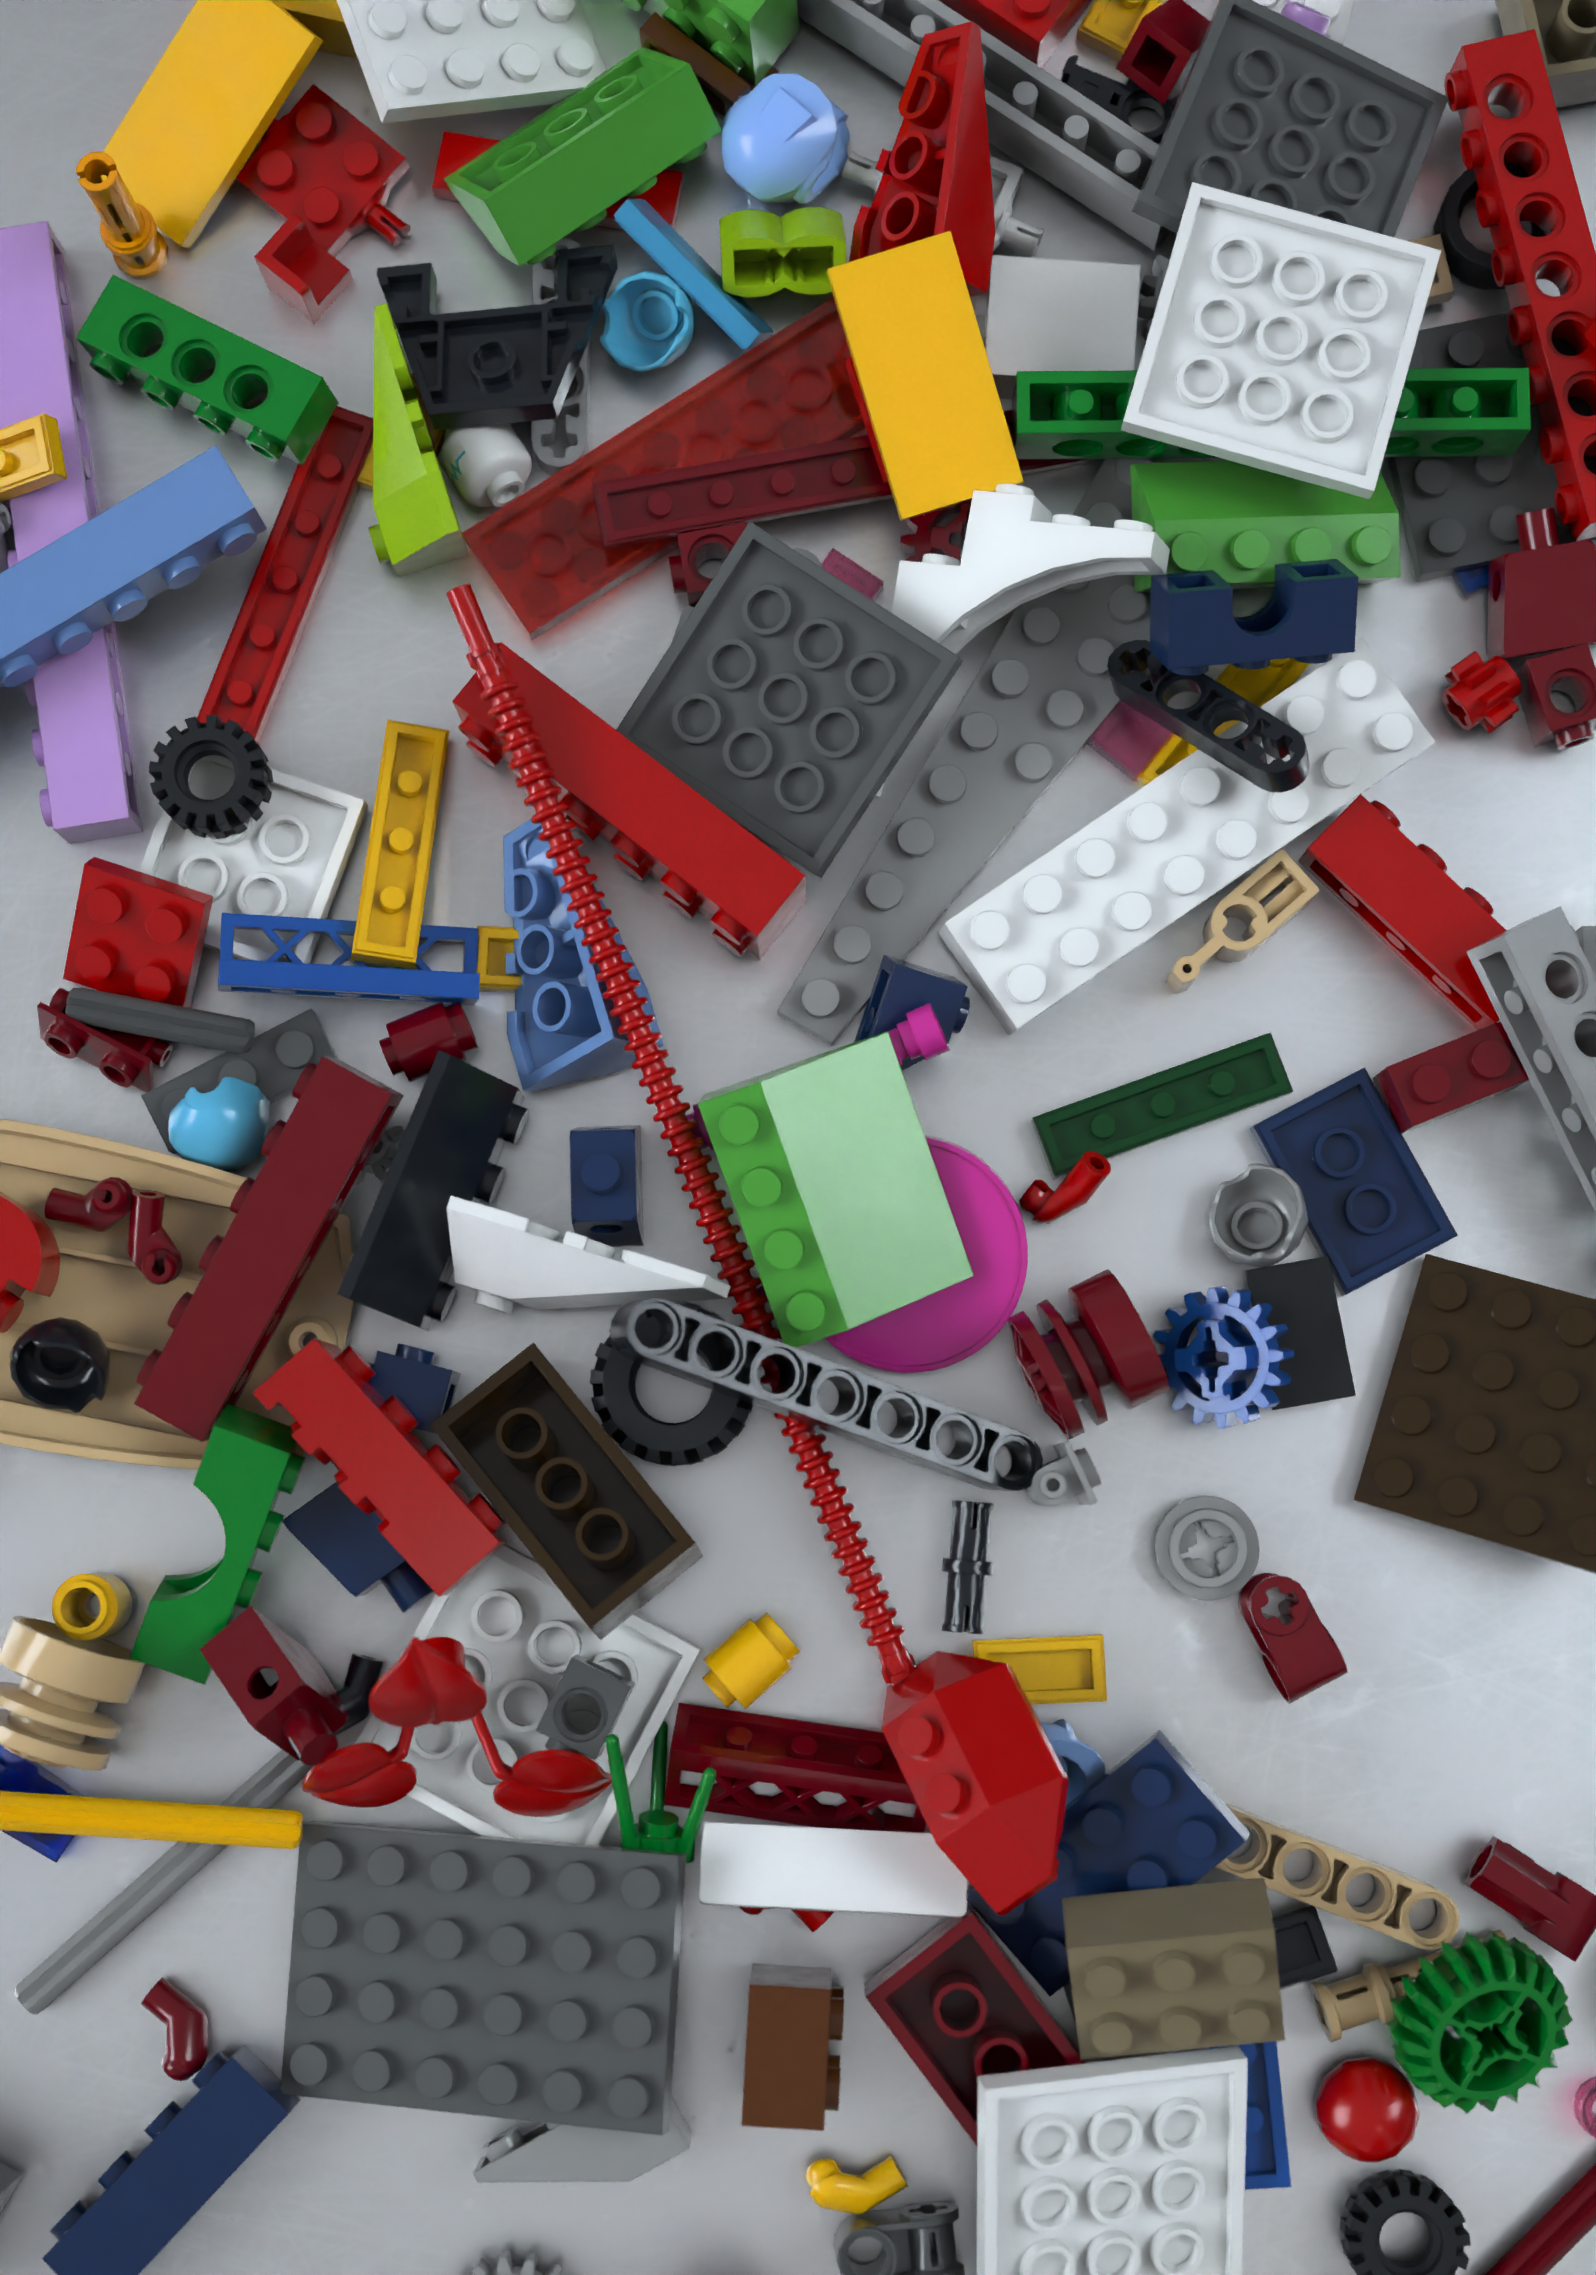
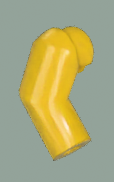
(852, 2192)

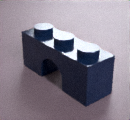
(1304, 619)

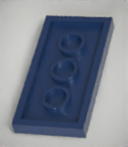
(1129, 1831)

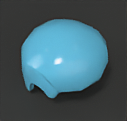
(647, 321)
(221, 1126)

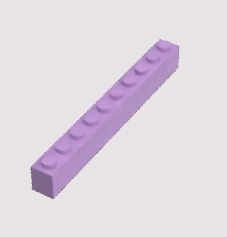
(81, 693)

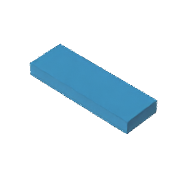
(692, 273)

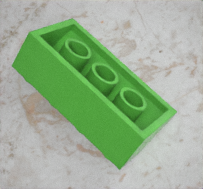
(585, 155)
(1251, 519)

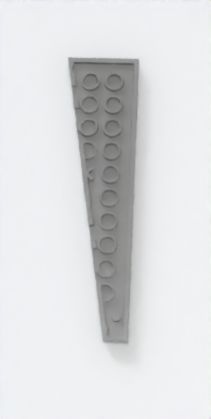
(991, 765)

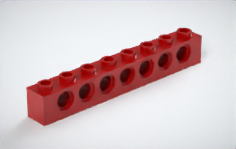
(1513, 75)

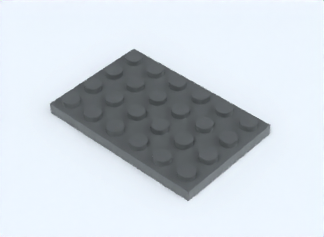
(485, 1976)

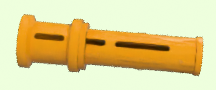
(125, 225)

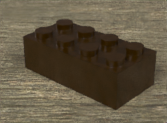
(567, 1491)

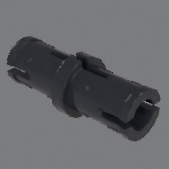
(967, 1567)

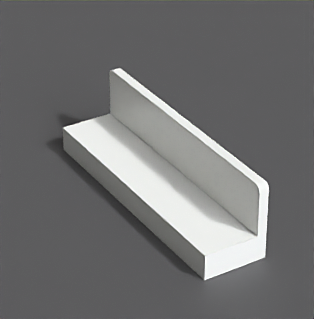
(828, 1870)

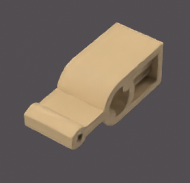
(1246, 905)

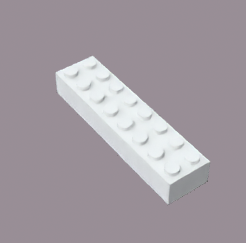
(1178, 843)

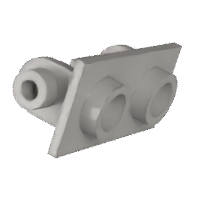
(1065, 1478)

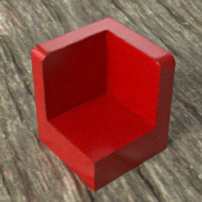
(302, 270)

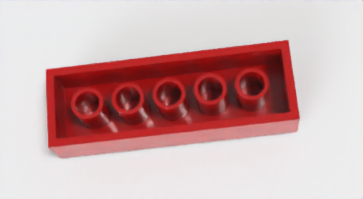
(645, 813)

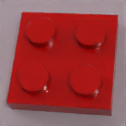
(136, 934)

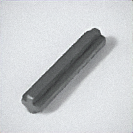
(160, 1020)

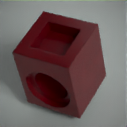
(697, 548)
(1566, 671)

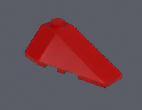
(940, 160)

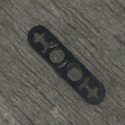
(1214, 707)

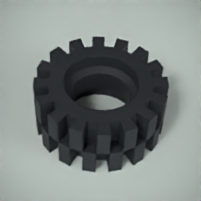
(185, 750)
(1399, 2195)

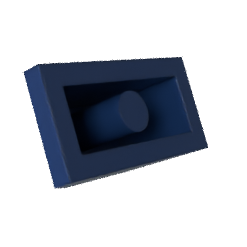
(905, 987)

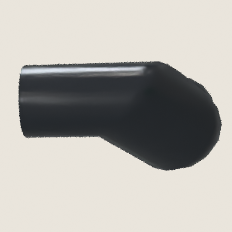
(359, 1680)

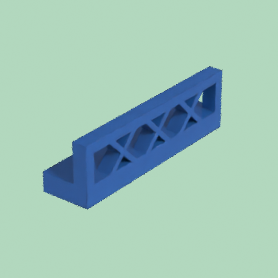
(340, 980)

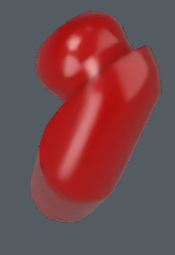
(1070, 1194)

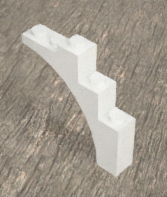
(1013, 558)

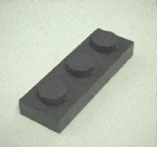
(271, 1065)

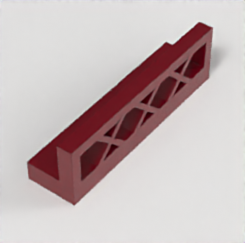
(795, 1757)

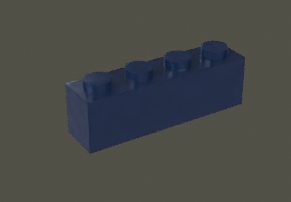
(176, 2173)

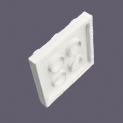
(276, 867)

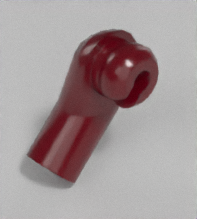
(94, 1211)
(148, 1241)
(185, 2030)

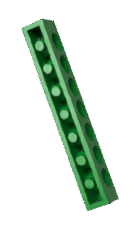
(1436, 415)

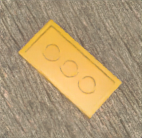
(208, 109)
(924, 375)

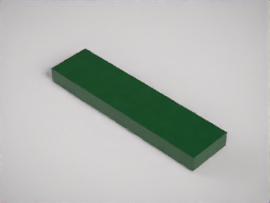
(1163, 1104)

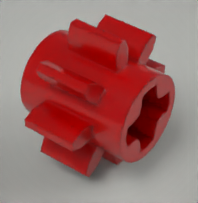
(1481, 692)

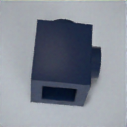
(417, 1383)

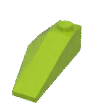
(409, 488)

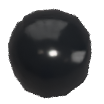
(60, 1364)

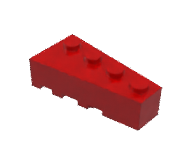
(384, 1463)

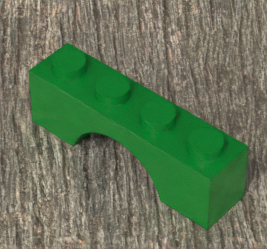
(242, 1477)

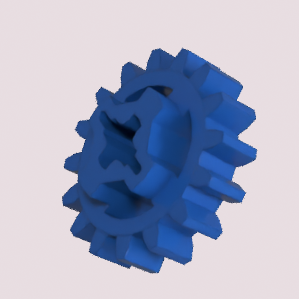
(1223, 1332)

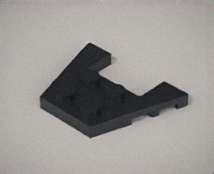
(498, 360)

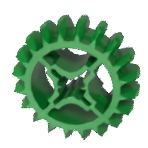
(1479, 2022)

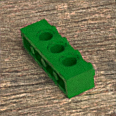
(133, 320)

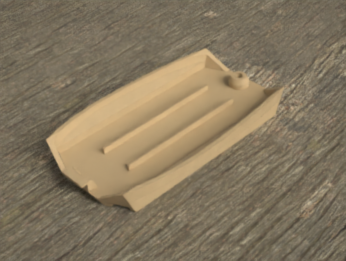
(131, 1314)

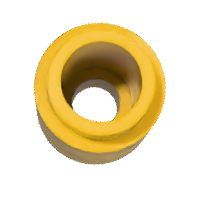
(73, 1610)
(749, 1661)

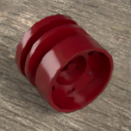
(1088, 1354)

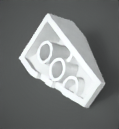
(537, 1268)

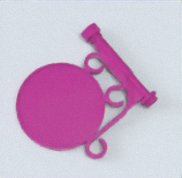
(971, 1312)

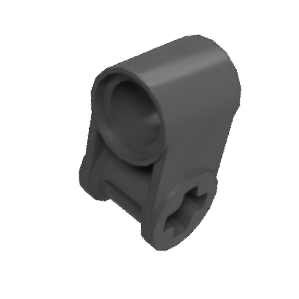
(904, 2240)

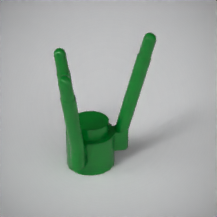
(656, 1828)

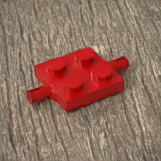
(327, 173)

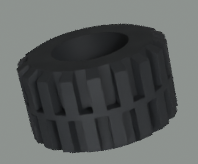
(641, 1433)

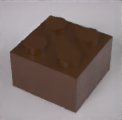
(787, 2040)

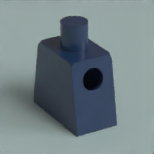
(607, 1184)
(354, 1548)

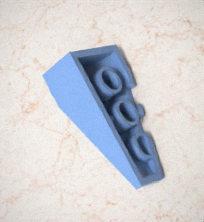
(560, 1015)

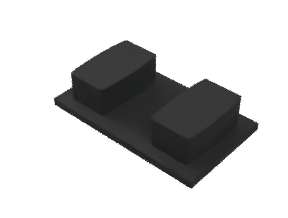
(1308, 1305)

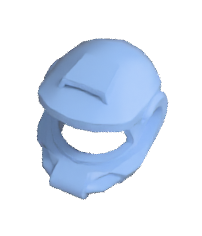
(784, 140)

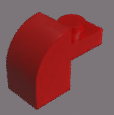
(26, 1258)

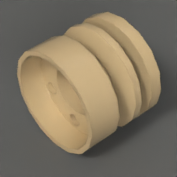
(59, 1694)

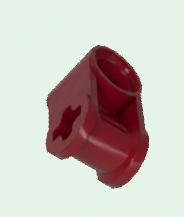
(1294, 1645)

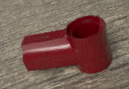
(1548, 1904)

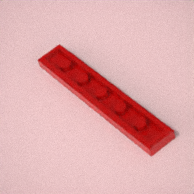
(289, 575)

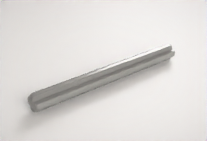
(149, 1892)

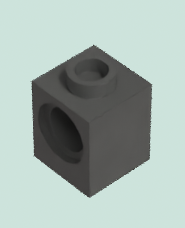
(602, 1684)

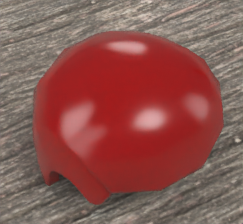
(1367, 2109)

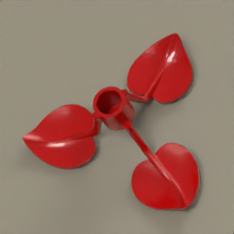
(435, 1687)

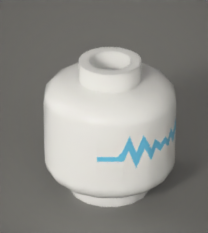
(486, 463)

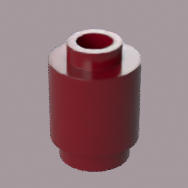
(419, 1036)

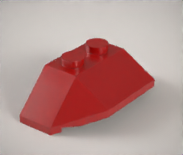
(980, 1773)

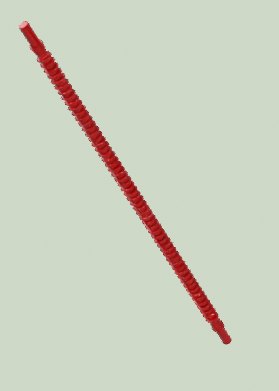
(488, 662)

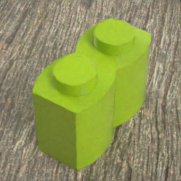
(776, 252)

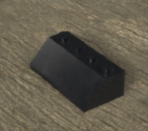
(444, 1152)

